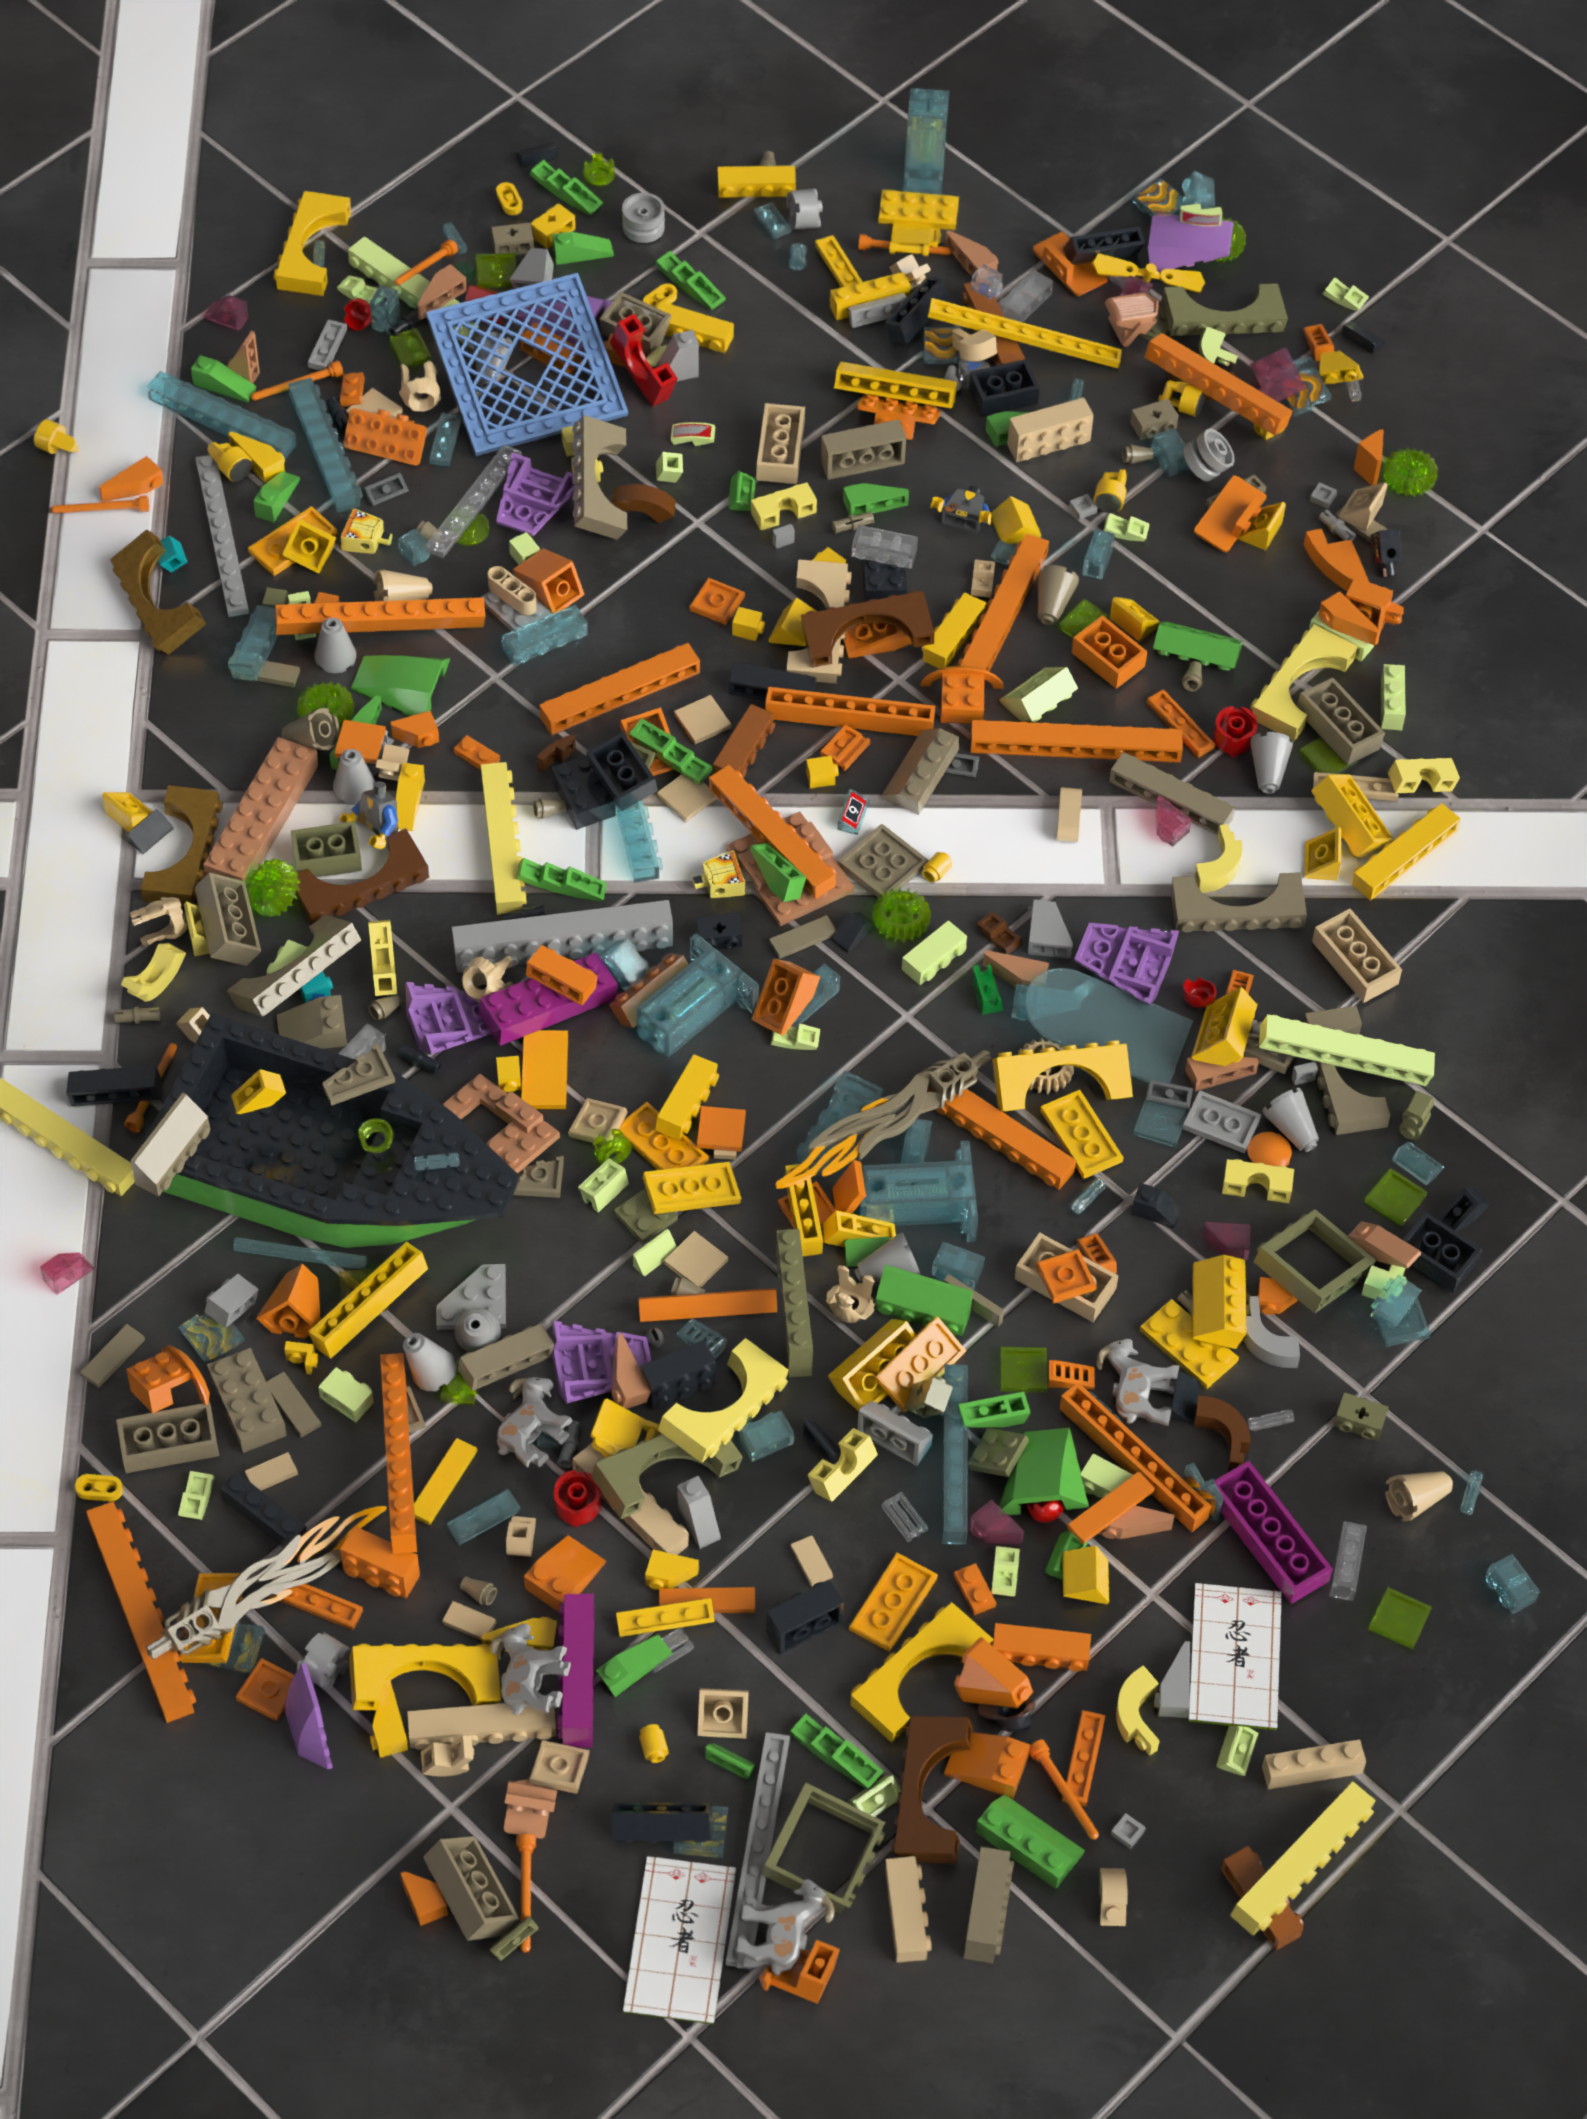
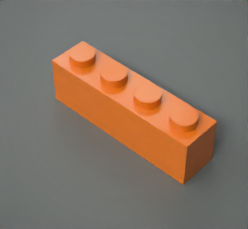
(1043, 1646)

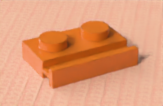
(845, 747)

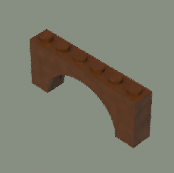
(904, 612)
(402, 869)
(928, 1743)

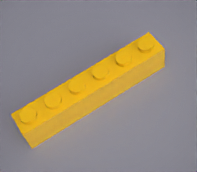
(895, 384)
(1405, 851)
(368, 1300)

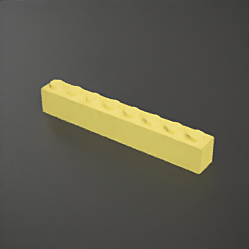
(502, 837)
(64, 1140)
(1303, 1858)

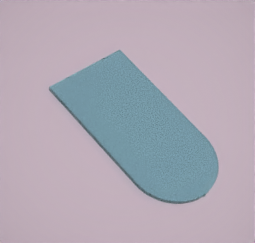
(1084, 1010)

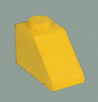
(258, 1092)
(669, 1570)

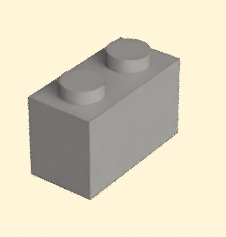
(231, 1300)

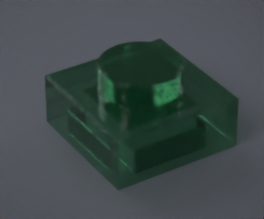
(465, 269)

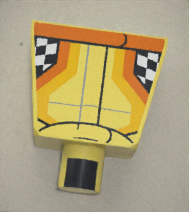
(364, 533)
(721, 877)

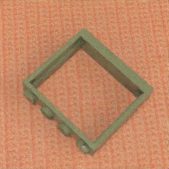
(1294, 1281)
(841, 1810)

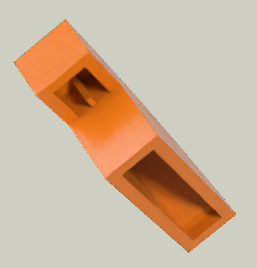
(1336, 560)

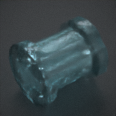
(798, 254)

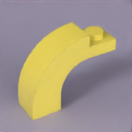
(1218, 873)
(382, 957)
(157, 974)
(1134, 1692)

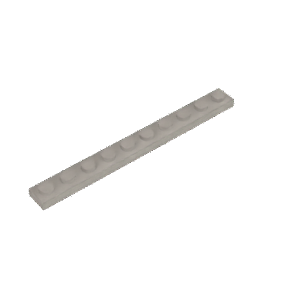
(222, 536)
(759, 1838)

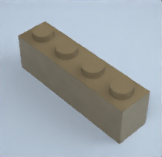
(505, 1357)

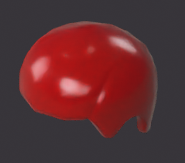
(357, 314)
(1199, 993)
(1046, 1510)

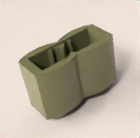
(1416, 1115)

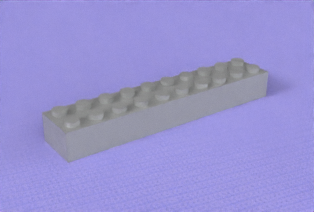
(568, 933)

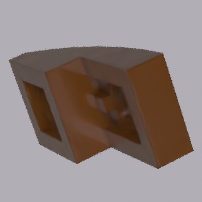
(558, 750)
(998, 933)

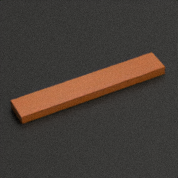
(707, 1304)

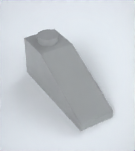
(1174, 1690)

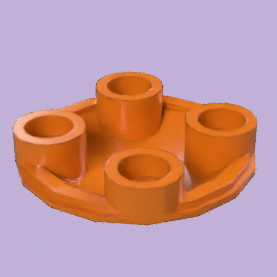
(1269, 1149)

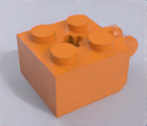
(1375, 603)

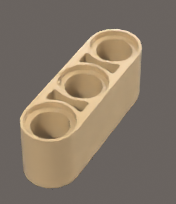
(512, 590)
(1069, 814)

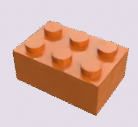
(1109, 652)
(374, 1561)

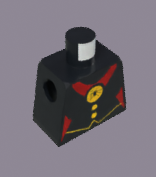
(1387, 542)

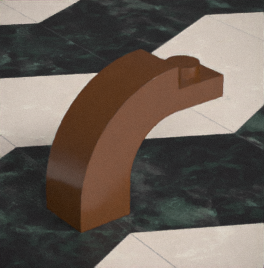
(644, 499)
(1226, 1420)

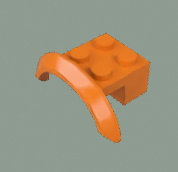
(962, 692)
(155, 1377)
(807, 1975)

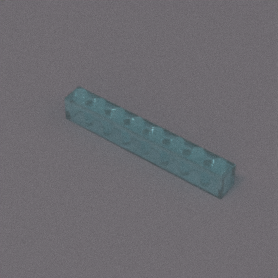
(218, 413)
(324, 445)
(955, 1459)

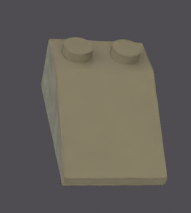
(315, 1023)

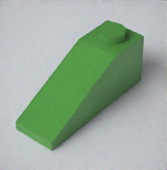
(577, 247)
(219, 378)
(998, 426)
(274, 496)
(873, 498)
(778, 872)
(995, 1411)
(633, 1664)

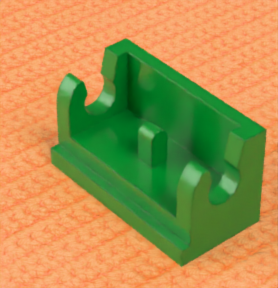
(986, 990)

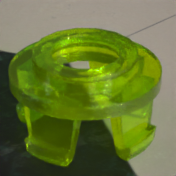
(604, 171)
(605, 1148)

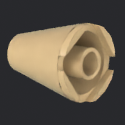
(400, 586)
(1416, 1492)

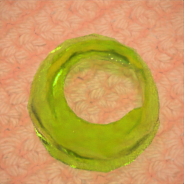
(375, 1125)

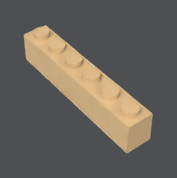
(651, 1522)
(482, 1722)

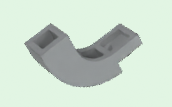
(1266, 1346)

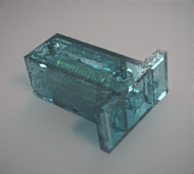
(926, 141)
(694, 998)
(923, 1193)

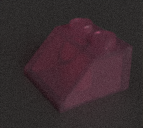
(1278, 375)

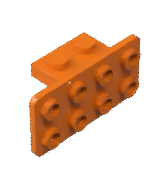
(1077, 277)
(890, 410)
(385, 435)
(1230, 514)

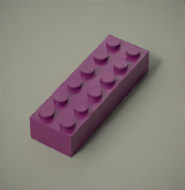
(534, 1006)
(1271, 1533)
(576, 1705)

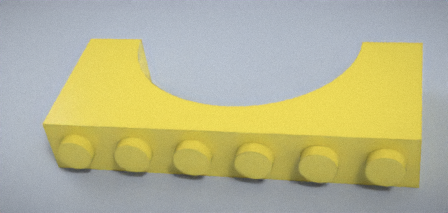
(1316, 650)
(704, 1432)

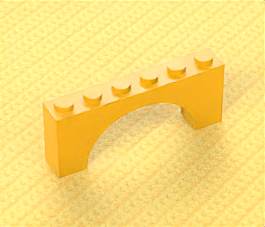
(313, 214)
(1105, 1063)
(469, 1666)
(878, 1697)

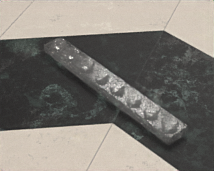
(471, 503)

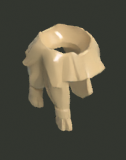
(412, 390)
(169, 906)
(484, 972)
(840, 1298)

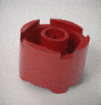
(1234, 730)
(577, 1498)

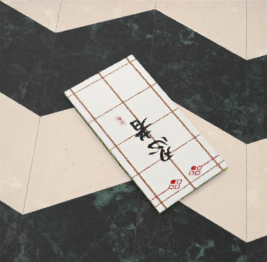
(1235, 1656)
(680, 1940)

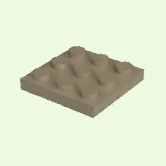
(882, 861)

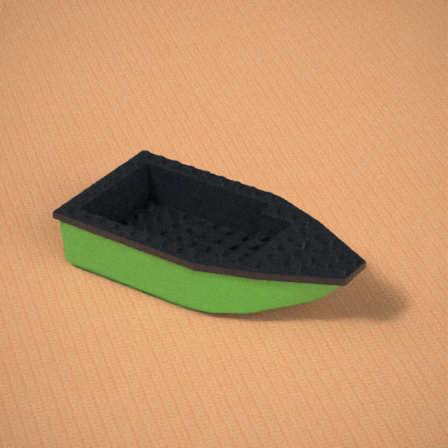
(303, 1158)

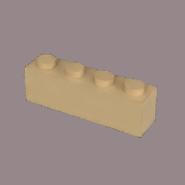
(1314, 1764)
(906, 1909)

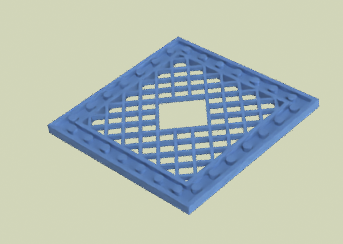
(568, 288)

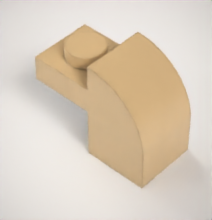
(911, 269)
(975, 346)
(392, 761)
(520, 1536)
(447, 1759)
(1113, 1897)

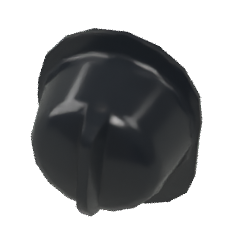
(1009, 1718)

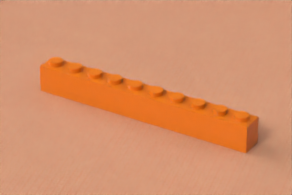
(1006, 603)
(381, 615)
(1076, 740)
(398, 1454)
(139, 1609)

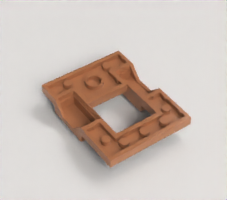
(788, 911)
(526, 1130)

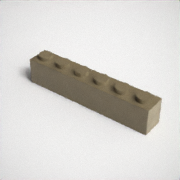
(1151, 782)

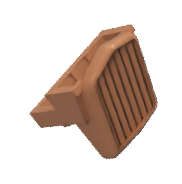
(1132, 315)
(528, 1808)

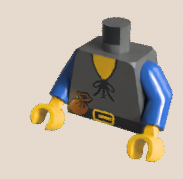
(963, 509)
(377, 812)

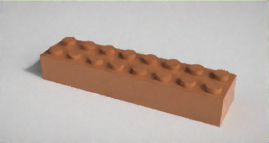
(262, 811)

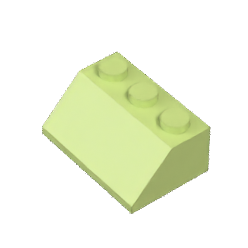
(1040, 693)

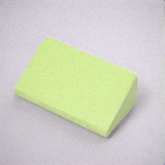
(654, 1253)
(1237, 1749)
(878, 1797)

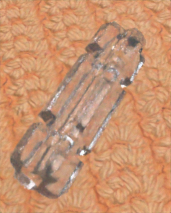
(1354, 390)
(1271, 1420)

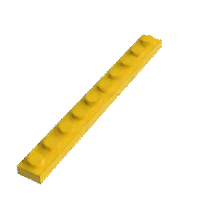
(1024, 333)

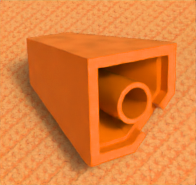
(293, 1305)
(991, 1678)

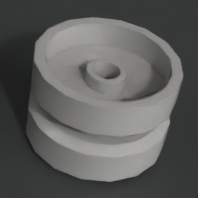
(643, 217)
(1209, 455)

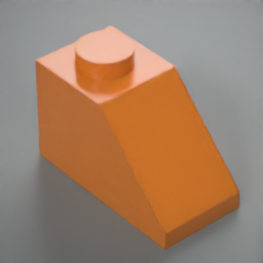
(416, 730)
(1273, 1297)
(424, 1898)

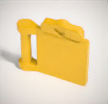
(914, 238)
(619, 1429)

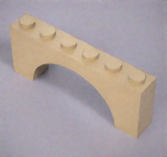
(828, 583)

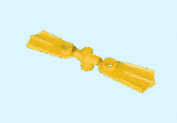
(1116, 267)

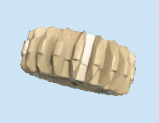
(1046, 1079)

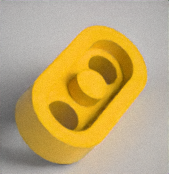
(509, 198)
(660, 294)
(100, 1485)

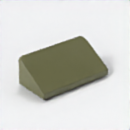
(514, 1937)

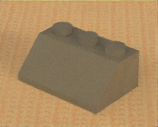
(653, 320)

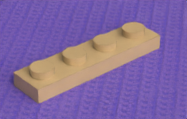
(1371, 787)

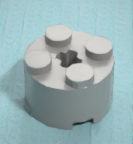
(804, 209)
(325, 1659)

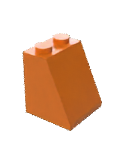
(551, 578)

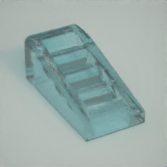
(719, 1341)

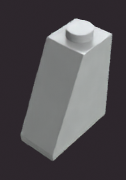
(533, 269)
(682, 355)
(1048, 931)
(697, 1512)

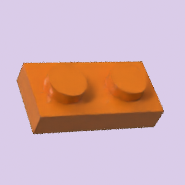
(352, 389)
(475, 752)
(975, 1589)

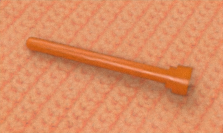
(866, 242)
(447, 249)
(334, 369)
(140, 503)
(135, 1120)
(1040, 1752)
(525, 1844)

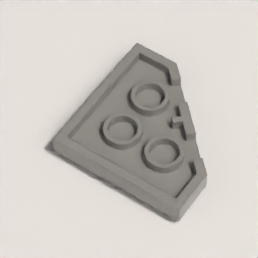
(480, 1290)

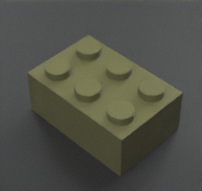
(327, 849)

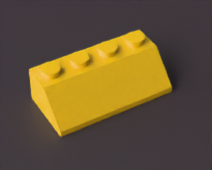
(1353, 813)
(1225, 1029)
(1219, 1300)
(855, 1376)

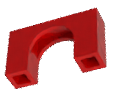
(654, 383)

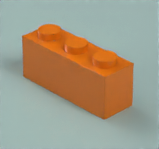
(544, 357)
(561, 975)

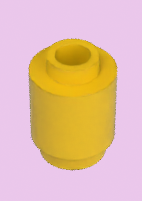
(936, 867)
(653, 1743)

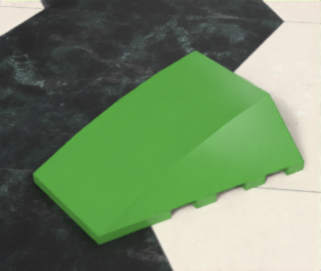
(400, 681)
(1045, 1473)

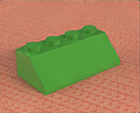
(1197, 644)
(922, 1299)
(1029, 1840)

